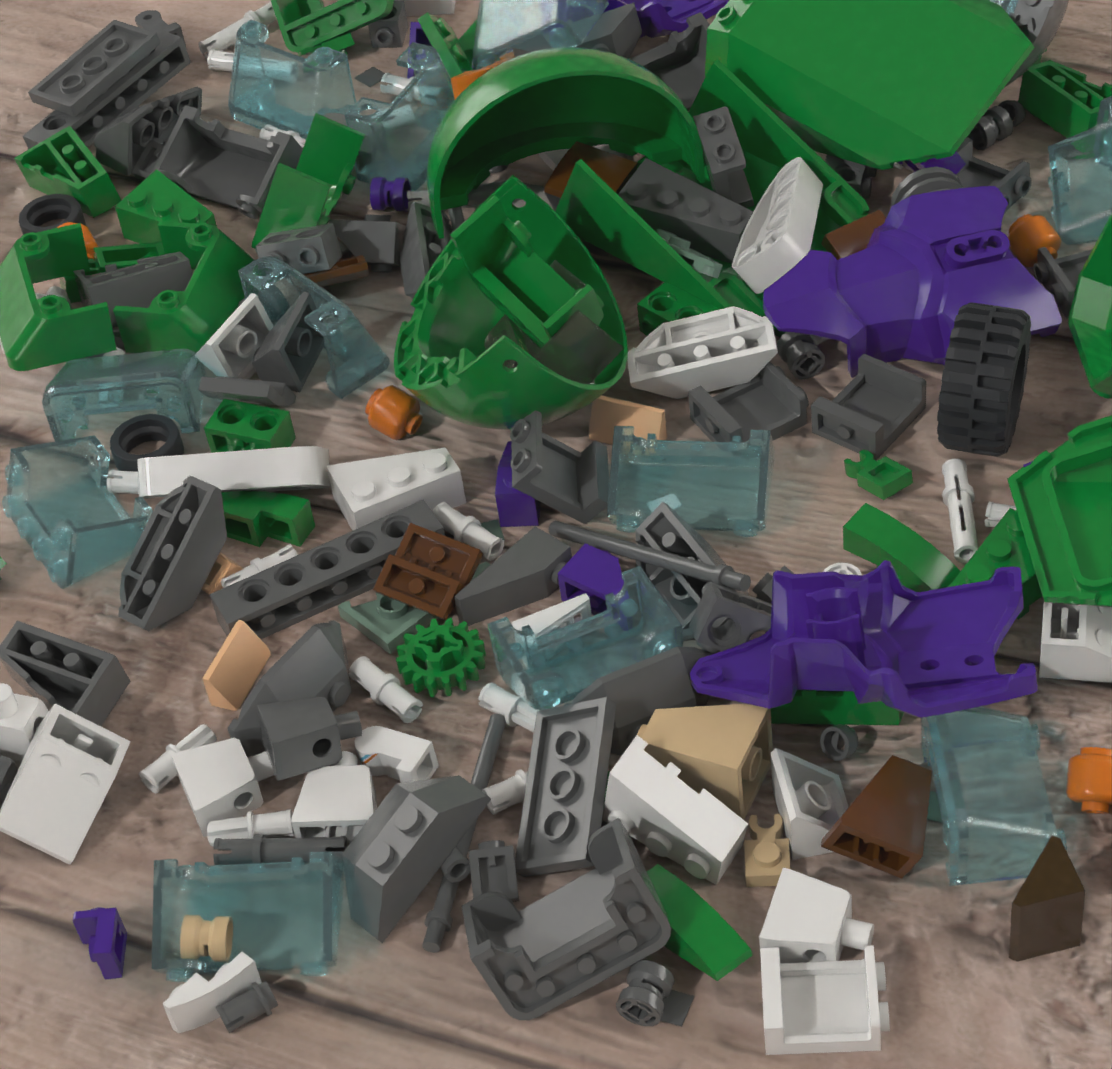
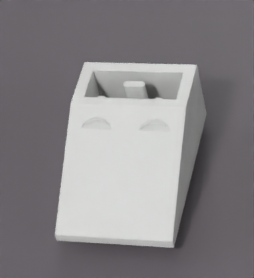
(1076, 642)
(61, 783)

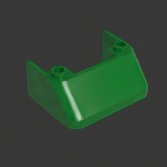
(311, 23)
(313, 189)
(517, 277)
(192, 315)
(46, 329)

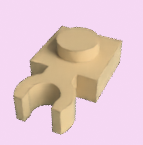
(765, 853)

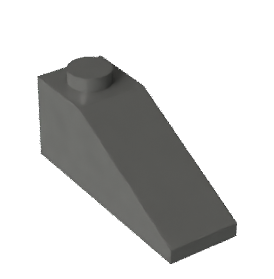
(515, 579)

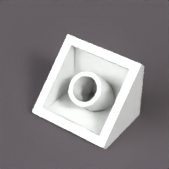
(235, 342)
(807, 800)

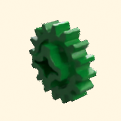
(441, 657)

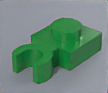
(878, 477)

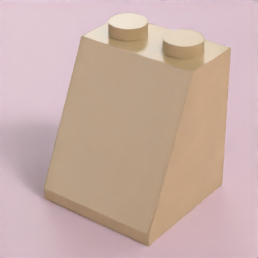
(715, 749)

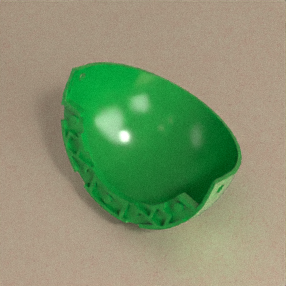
(547, 105)
(443, 347)

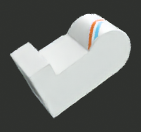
(396, 754)

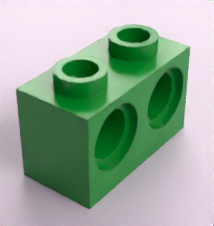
(668, 304)
(248, 427)

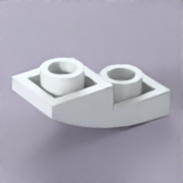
(196, 1000)

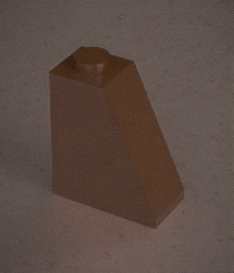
(886, 819)

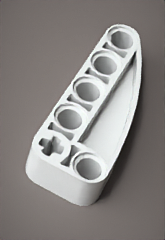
(780, 227)
(237, 470)

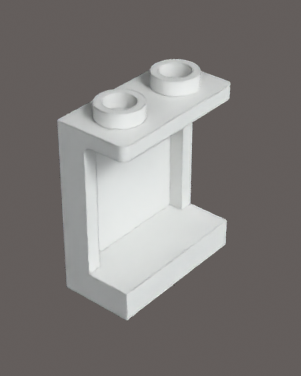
(823, 1004)

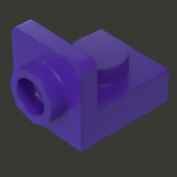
(106, 938)

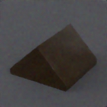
(1048, 906)

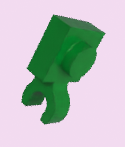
(340, 44)

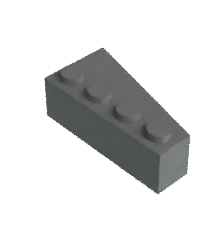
(687, 210)

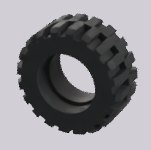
(983, 379)

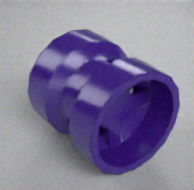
(389, 193)

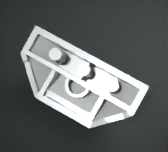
(703, 351)

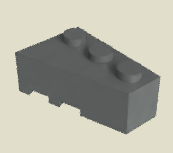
(134, 284)
(64, 671)

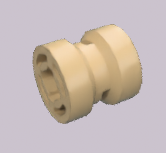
(206, 938)

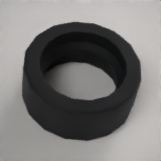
(50, 208)
(140, 430)

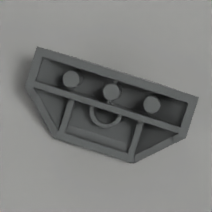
(614, 32)
(420, 246)
(672, 534)
(173, 555)
(309, 669)
(646, 686)
(405, 847)

